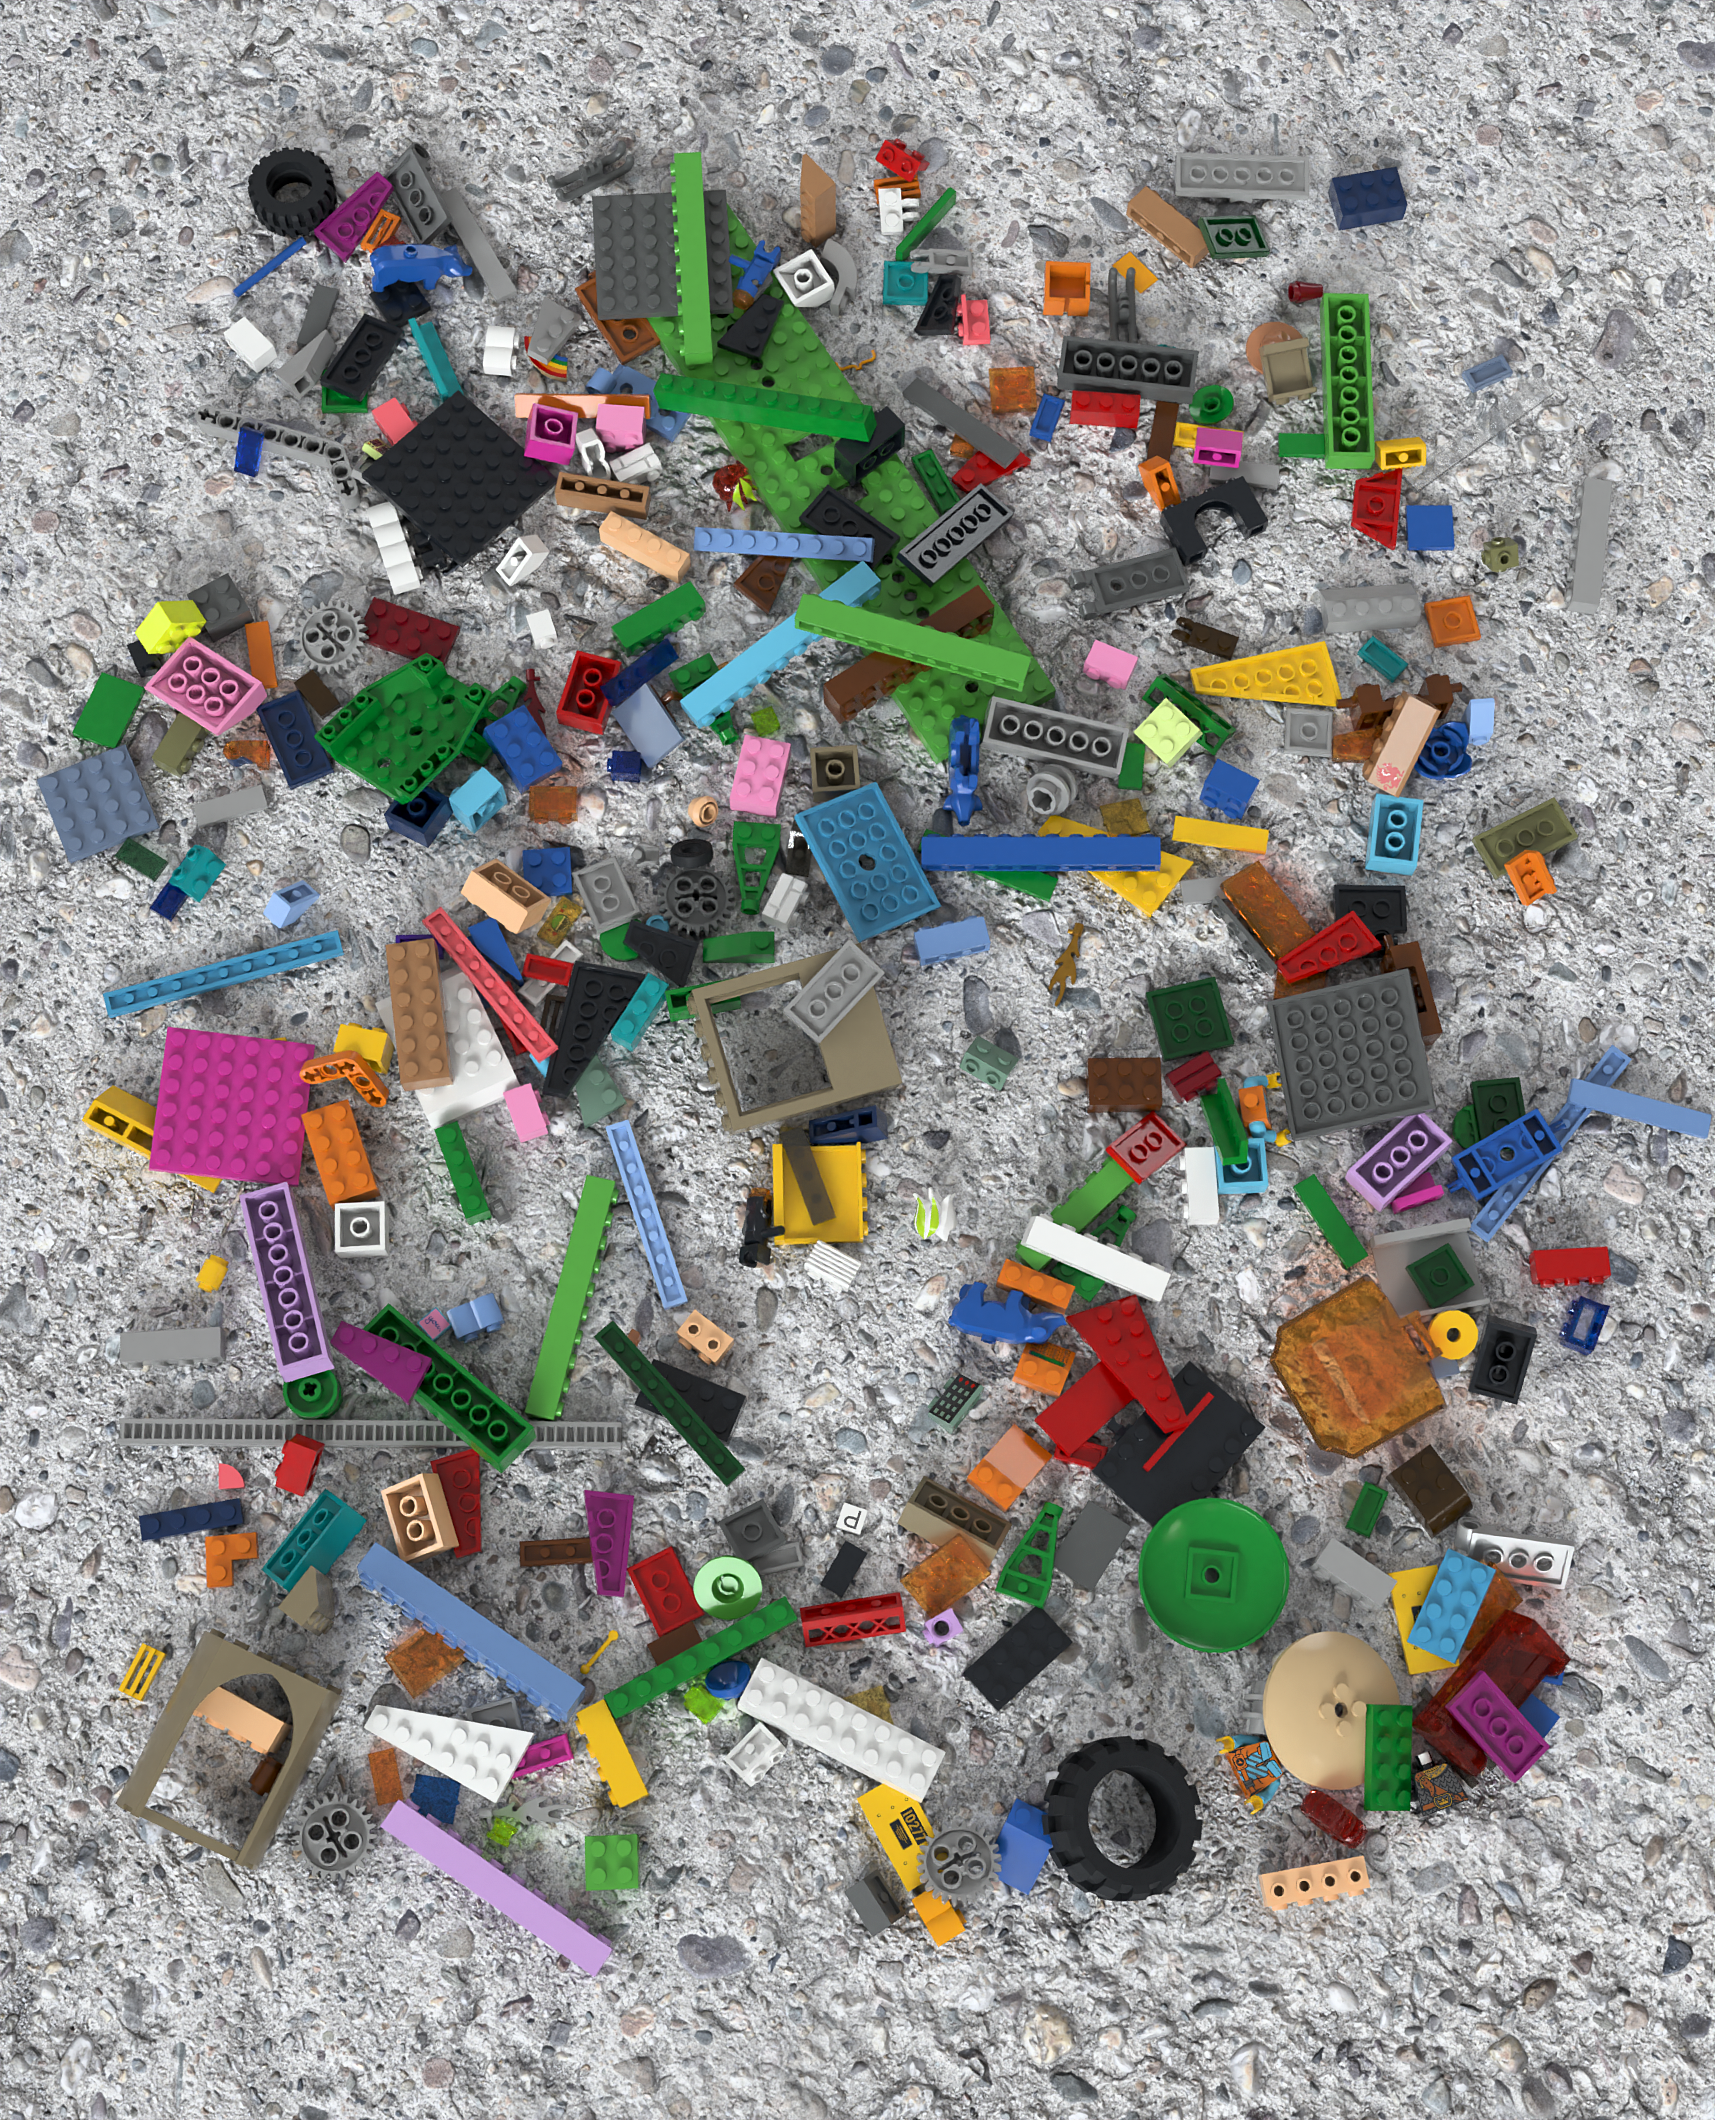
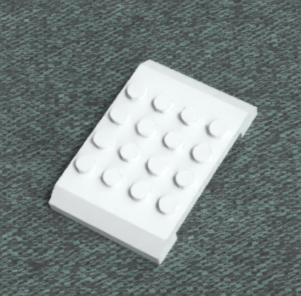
(477, 1057)

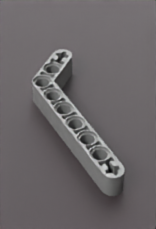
(213, 422)

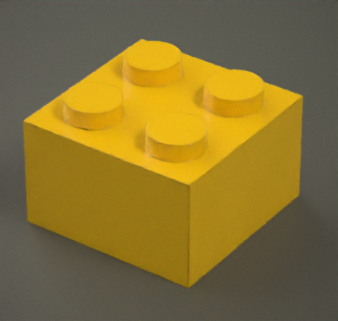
(372, 1045)

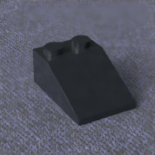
(1502, 1359)

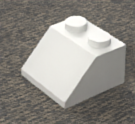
(805, 280)

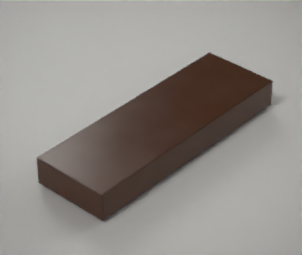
(1163, 430)
(555, 1552)

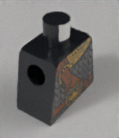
(1435, 1786)

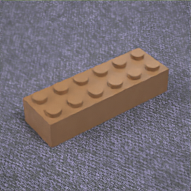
(419, 1014)

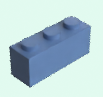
(951, 940)

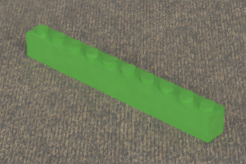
(693, 258)
(912, 642)
(571, 1299)

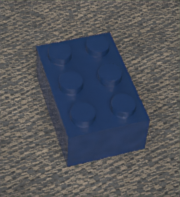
(1367, 198)

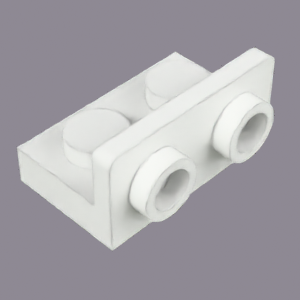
(755, 1754)

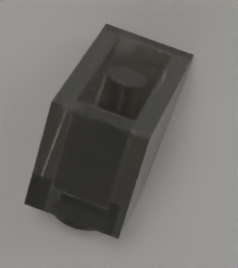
(799, 853)

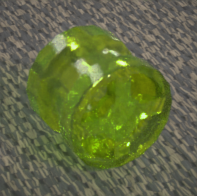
(501, 1832)

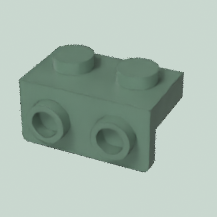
(988, 1063)

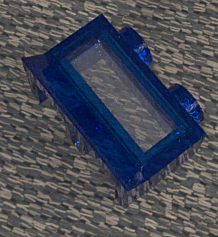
(1583, 1325)

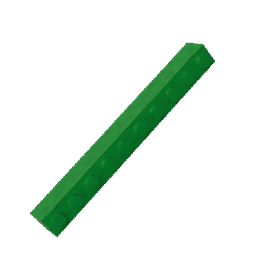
(765, 407)

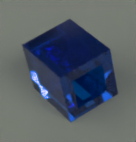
(625, 766)

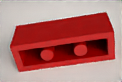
(1104, 409)
(1569, 1266)

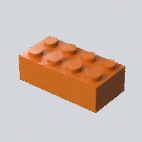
(340, 1154)

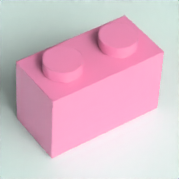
(1110, 665)
(526, 1112)

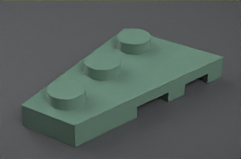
(597, 1093)

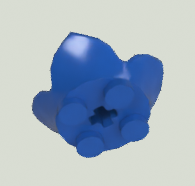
(1452, 741)

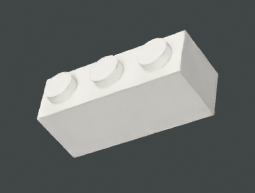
(1199, 1186)

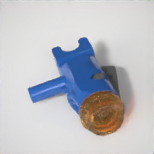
(756, 275)

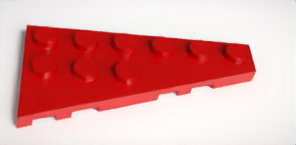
(1129, 1351)

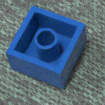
(1229, 789)

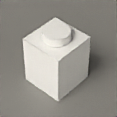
(542, 629)

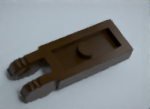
(1206, 638)

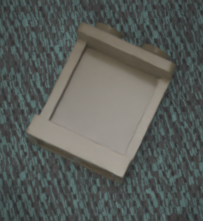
(1287, 371)

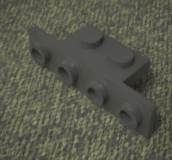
(1250, 941)

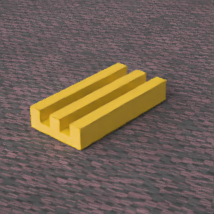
(133, 1668)

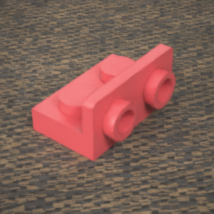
(974, 321)

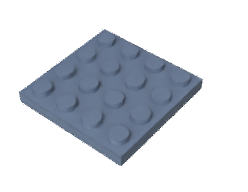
(98, 803)

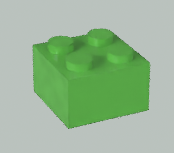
(612, 1862)

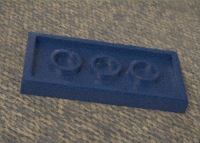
(293, 739)

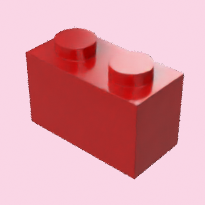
(299, 1464)

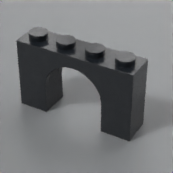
(1232, 498)

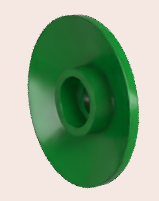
(1208, 398)

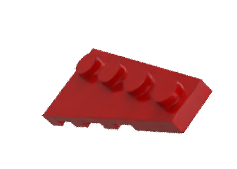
(1331, 947)
(462, 1491)

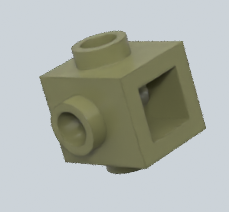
(1500, 554)

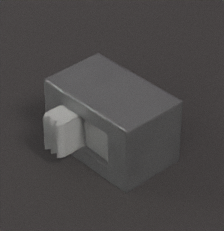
(500, 1211)

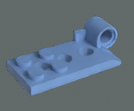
(625, 377)

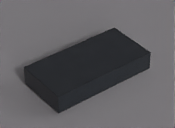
(843, 1569)

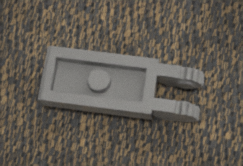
(942, 261)

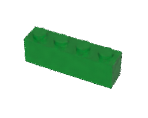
(659, 619)
(463, 1173)

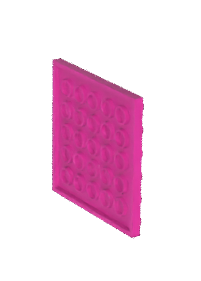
(231, 1107)

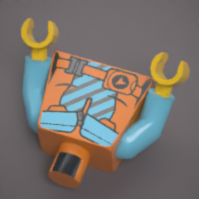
(1256, 1109)
(1254, 1767)

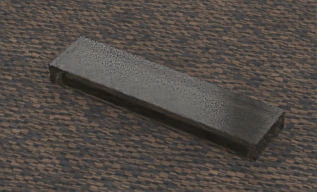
(807, 1175)

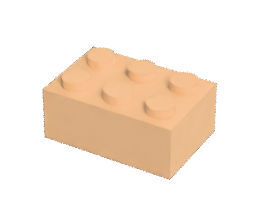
(505, 896)
(419, 1518)

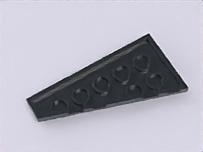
(590, 1011)

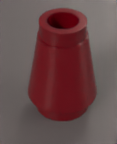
(1304, 291)

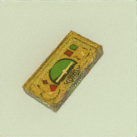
(560, 922)

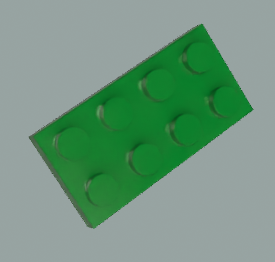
(1388, 1757)

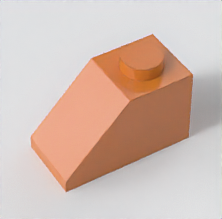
(1159, 482)

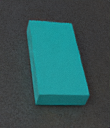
(1382, 659)

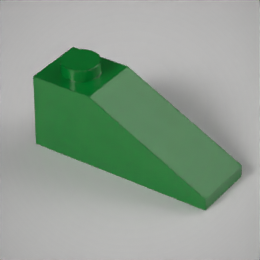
(740, 948)

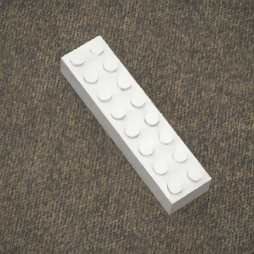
(841, 1730)

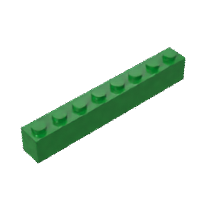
(700, 1658)

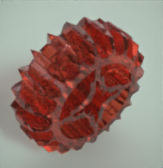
(1333, 1819)

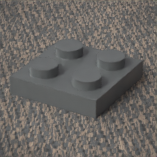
(752, 1532)

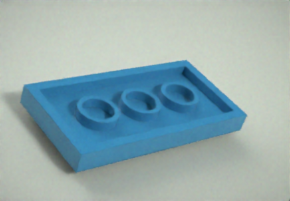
(1451, 1606)

